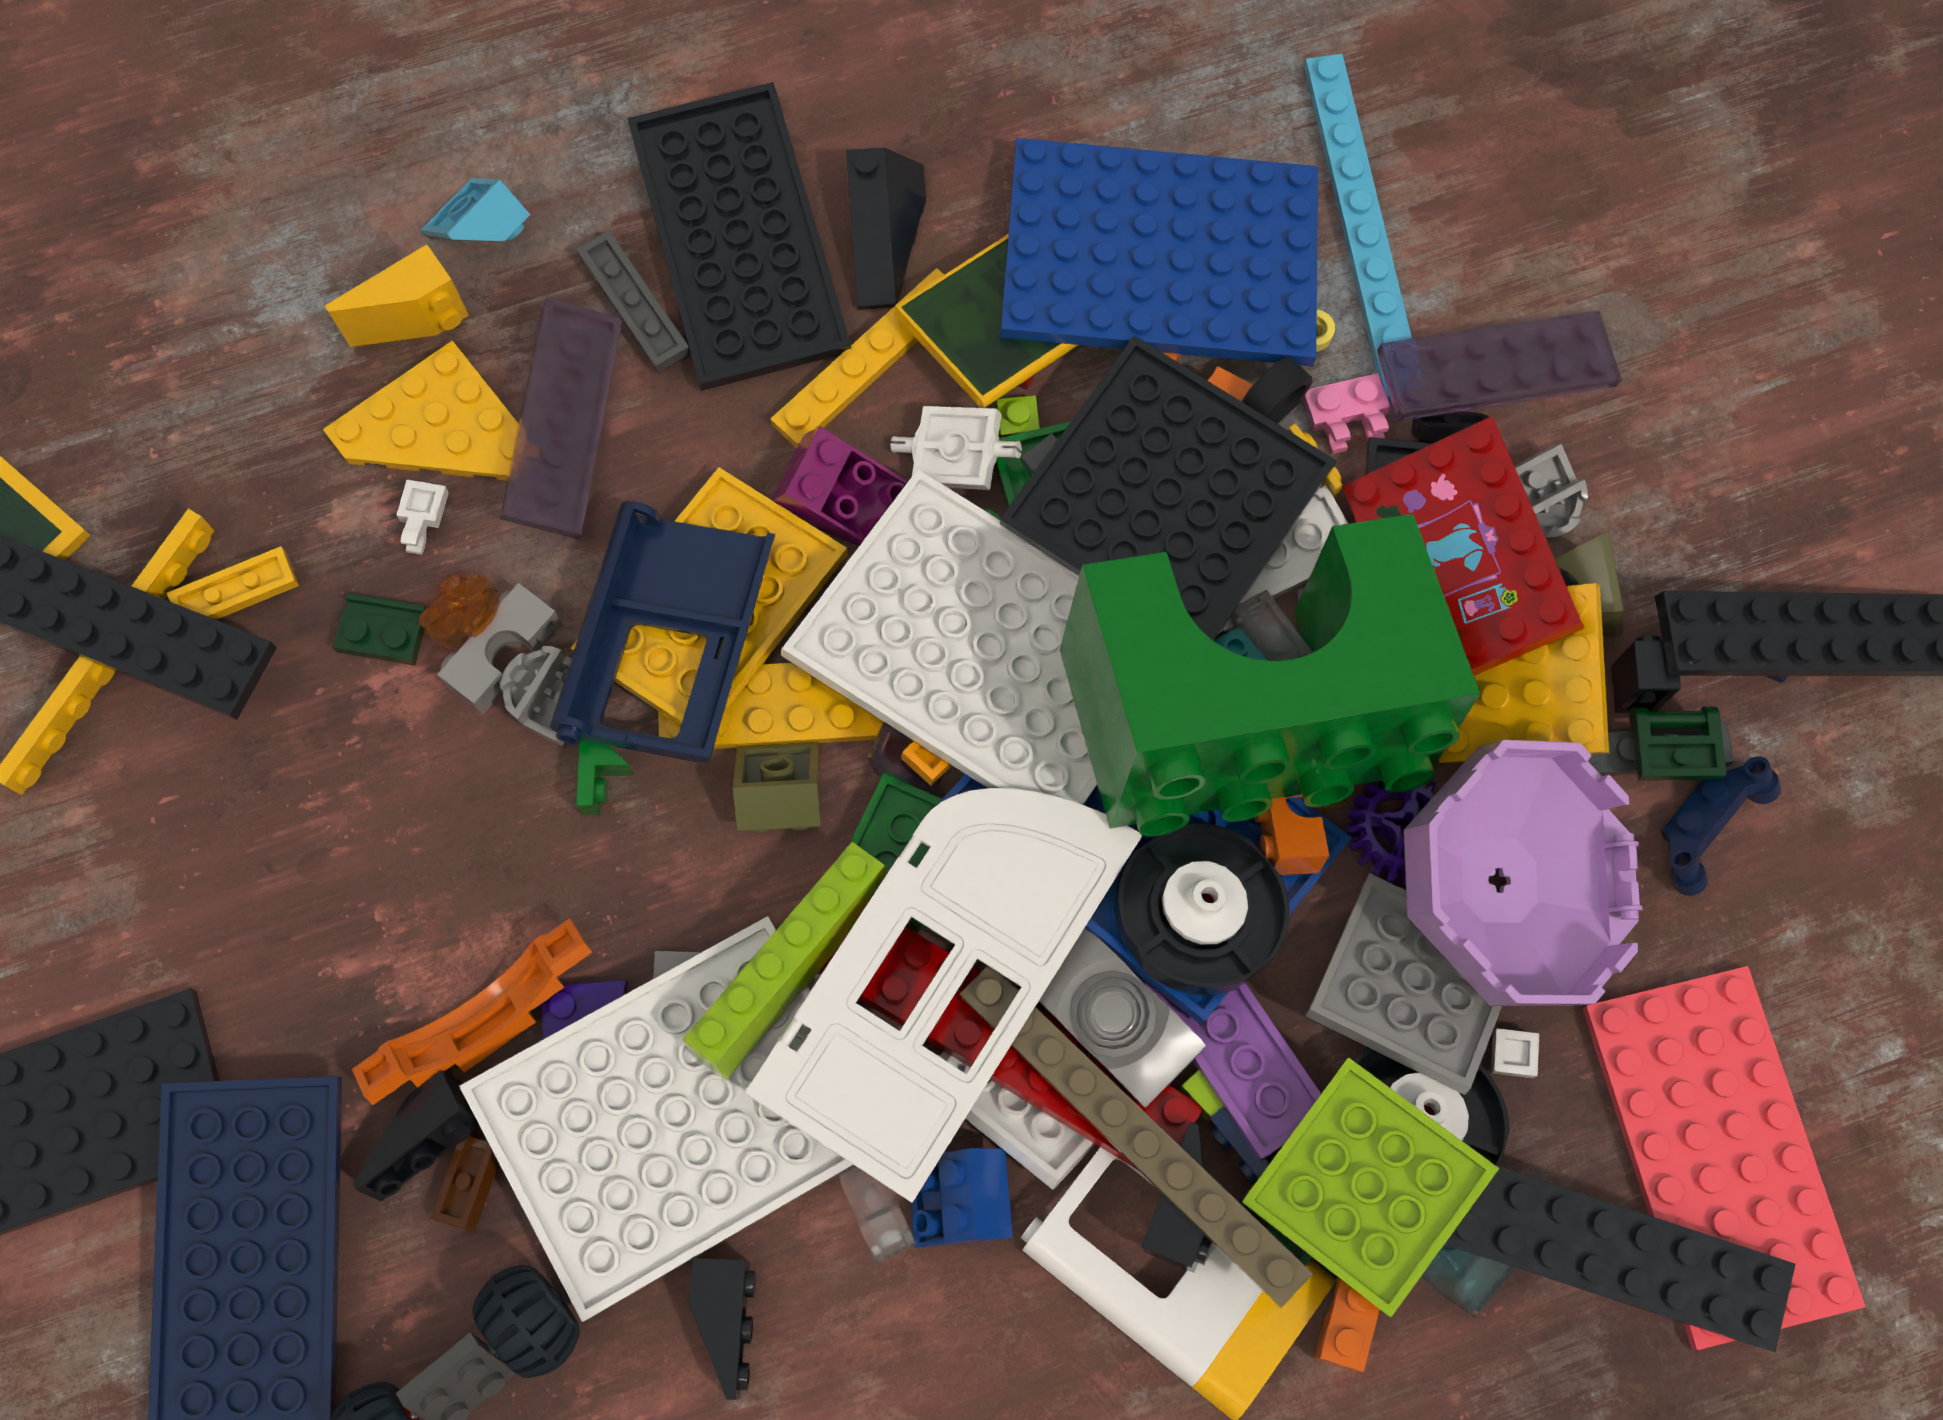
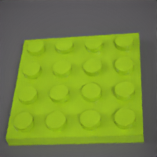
(1370, 1186)

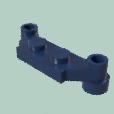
(1706, 815)

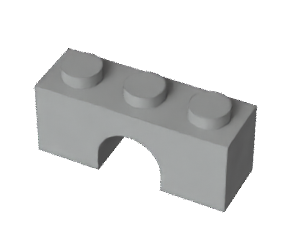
(520, 620)

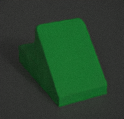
(594, 762)

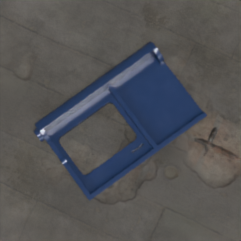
(672, 581)

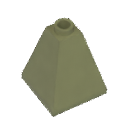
(1595, 564)

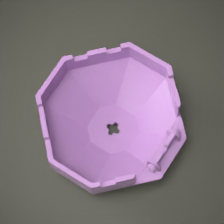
(1566, 864)

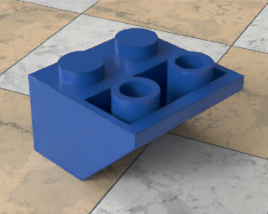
(964, 1200)

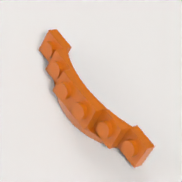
(480, 1023)

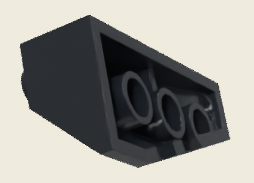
(885, 212)

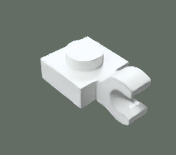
(420, 507)

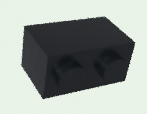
(1642, 676)

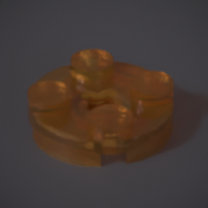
(460, 609)

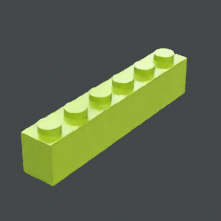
(785, 963)

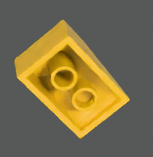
(400, 303)

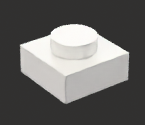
(1514, 1053)

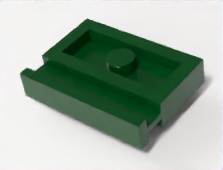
(380, 629)

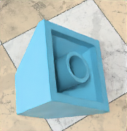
(479, 212)

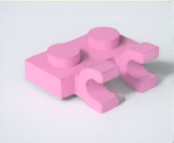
(1346, 402)

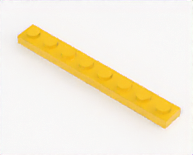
(74, 693)

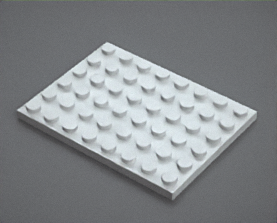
(955, 642)
(635, 1145)

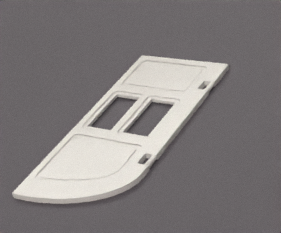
(1006, 884)

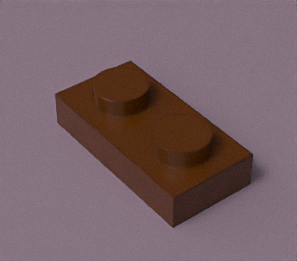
(466, 1184)

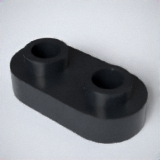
(1437, 427)

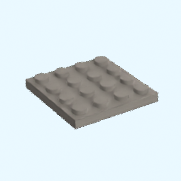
(1401, 993)

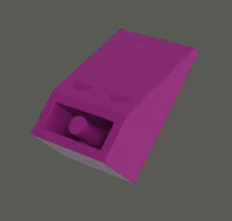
(836, 487)

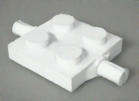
(957, 446)

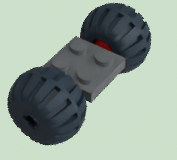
(526, 1335)

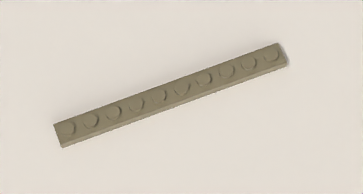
(1143, 1143)

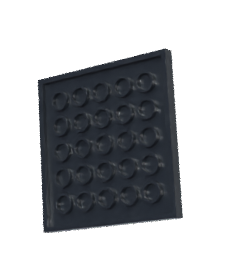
(1174, 470)

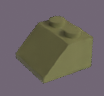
(777, 787)

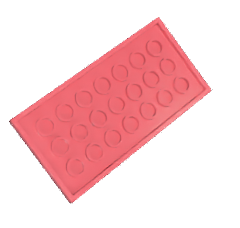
(1722, 1133)

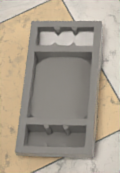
(1119, 1019)

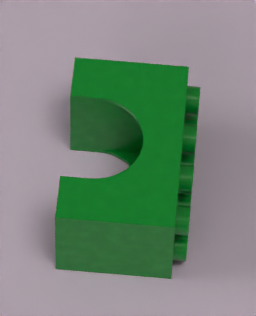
(1204, 729)

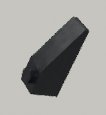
(1171, 1233)

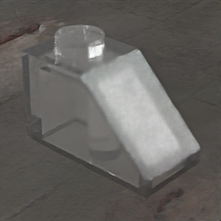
(876, 1213)

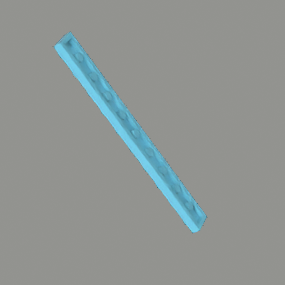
(1357, 204)

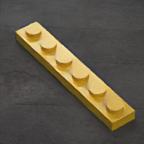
(848, 374)

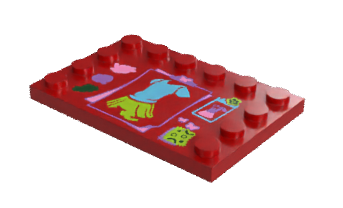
(1480, 541)

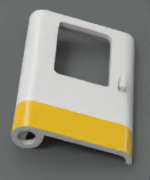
(1212, 1326)

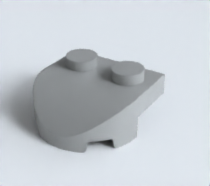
(1553, 490)
(533, 687)

